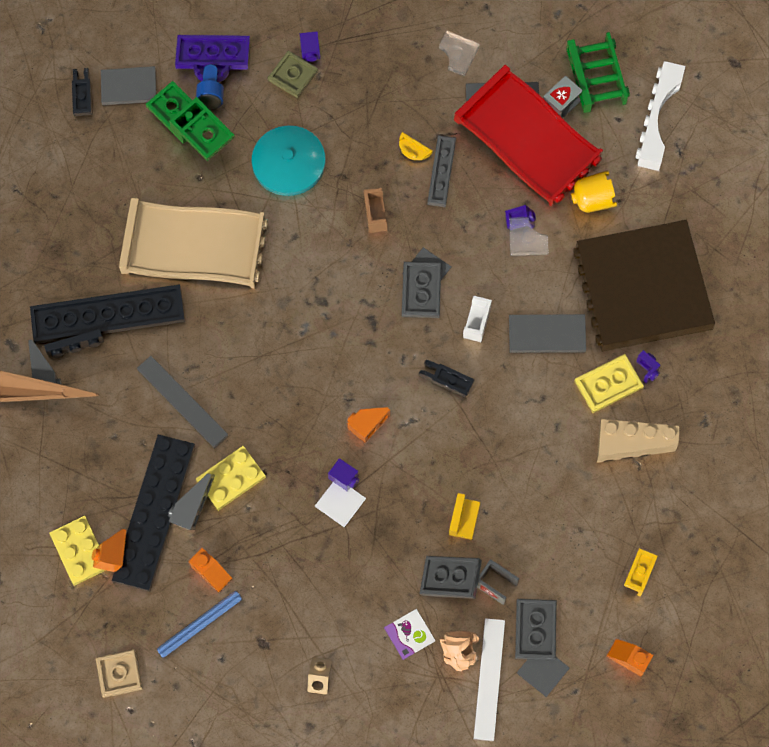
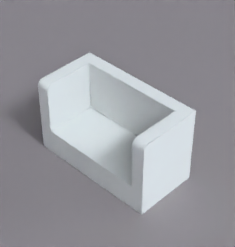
(477, 319)

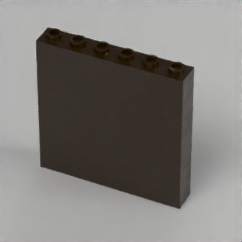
(643, 285)

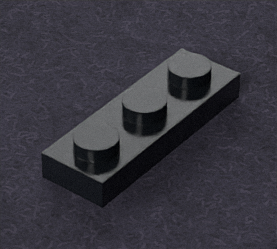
(74, 344)

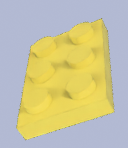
(233, 477)
(75, 546)

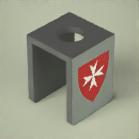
(563, 96)
(500, 571)

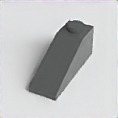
(40, 367)
(189, 507)

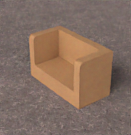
(375, 210)

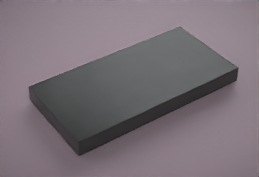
(547, 333)

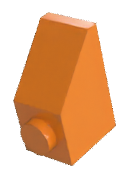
(367, 422)
(110, 553)
(210, 570)
(630, 656)

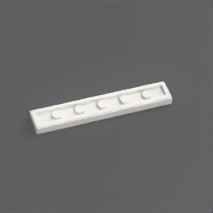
(489, 679)

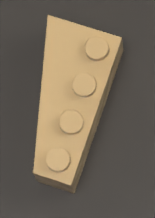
(634, 439)

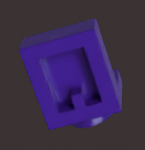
(522, 211)

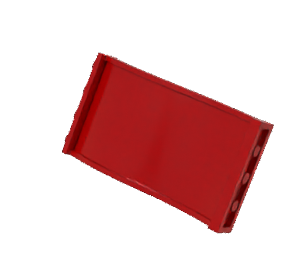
(528, 135)

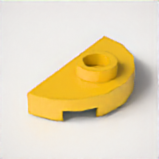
(413, 149)

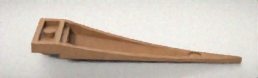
(23, 388)

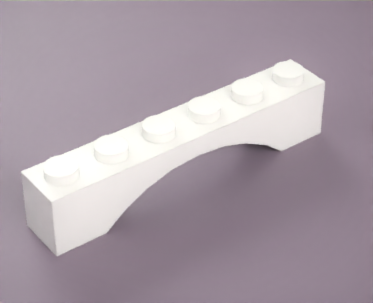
(669, 83)

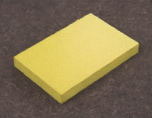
(609, 383)

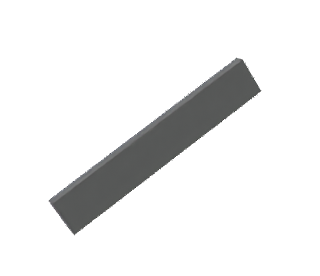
(182, 402)

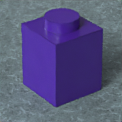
(310, 46)
(343, 475)

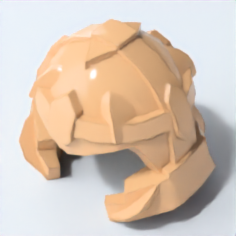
(459, 649)

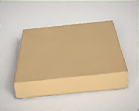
(119, 673)

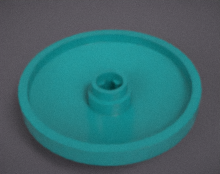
(288, 160)

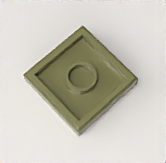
(292, 74)

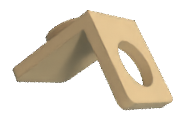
(319, 671)

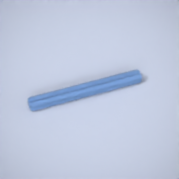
(199, 624)

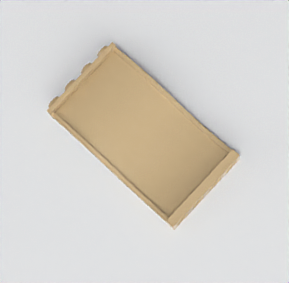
(193, 243)

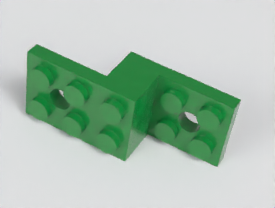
(190, 120)

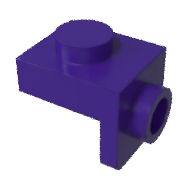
(649, 363)

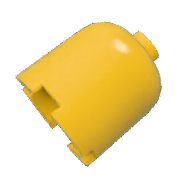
(594, 193)

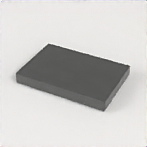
(128, 85)
(421, 289)
(450, 577)
(535, 629)

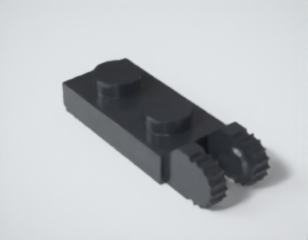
(81, 94)
(448, 378)

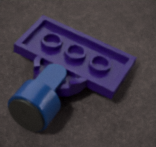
(212, 59)

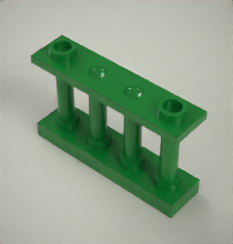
(578, 68)

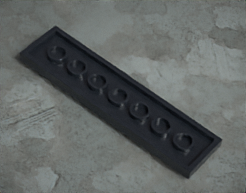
(107, 313)
(150, 517)

